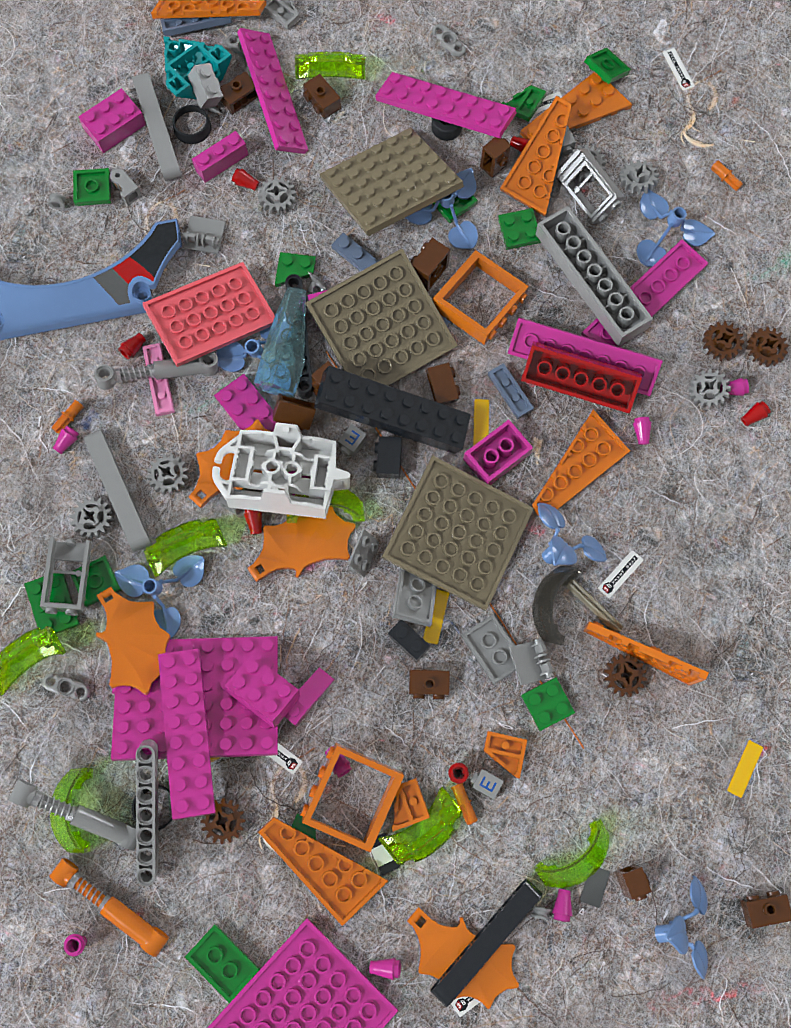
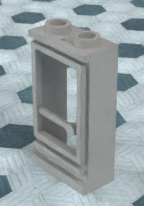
(572, 168)
(65, 552)

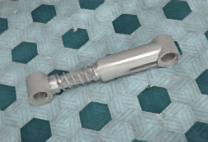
(159, 369)
(121, 833)

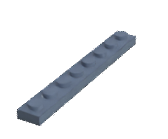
(358, 256)

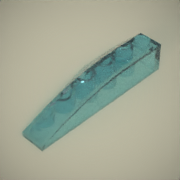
(284, 348)

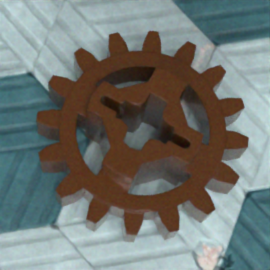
(723, 341)
(767, 347)
(624, 668)
(226, 830)

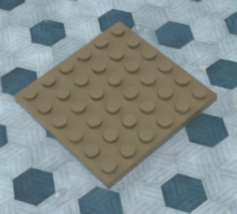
(390, 181)
(382, 321)
(458, 533)

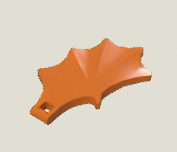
(206, 463)
(303, 544)
(132, 641)
(444, 943)

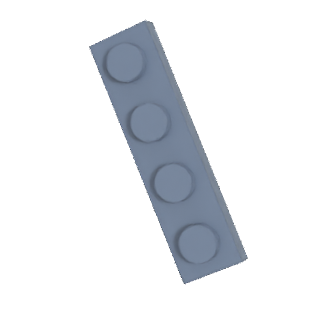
(182, 25)

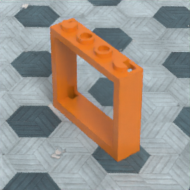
(462, 320)
(382, 809)

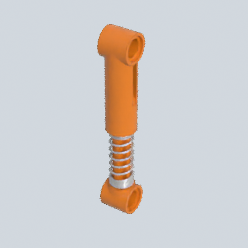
(148, 936)

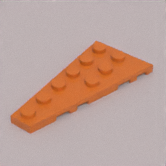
(207, 8)
(589, 102)
(536, 167)
(586, 459)
(650, 655)
(330, 876)

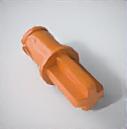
(726, 175)
(67, 416)
(464, 804)

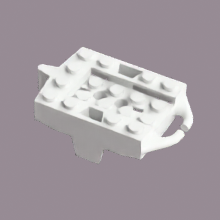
(286, 452)

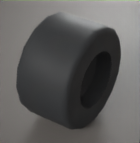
(445, 132)

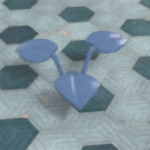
(655, 206)
(463, 235)
(232, 356)
(560, 552)
(136, 580)
(676, 932)

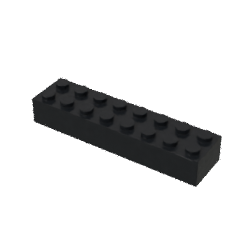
(392, 410)

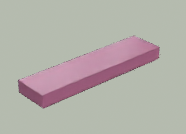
(159, 388)

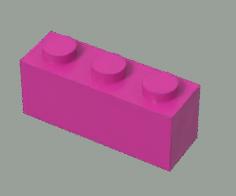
(220, 156)

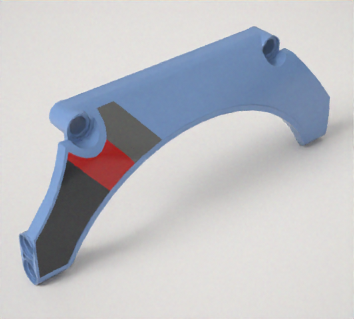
(94, 298)

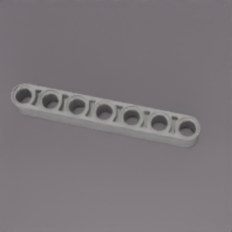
(156, 126)
(117, 490)
(143, 821)

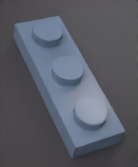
(510, 391)

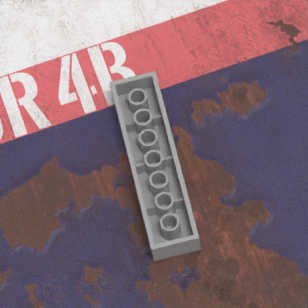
(593, 276)

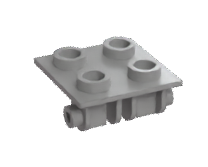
(203, 234)
(363, 553)
(531, 661)

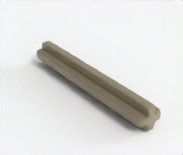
(592, 604)

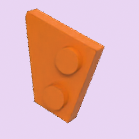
(506, 751)
(409, 805)

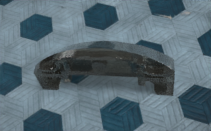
(544, 602)

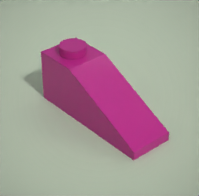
(309, 695)

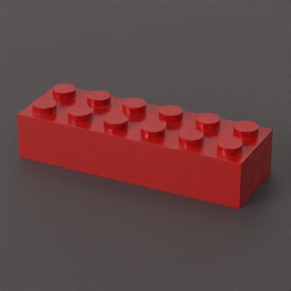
(581, 377)

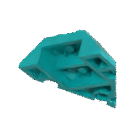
(181, 58)

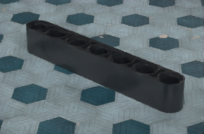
(305, 378)
(486, 942)

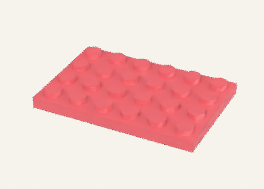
(209, 313)

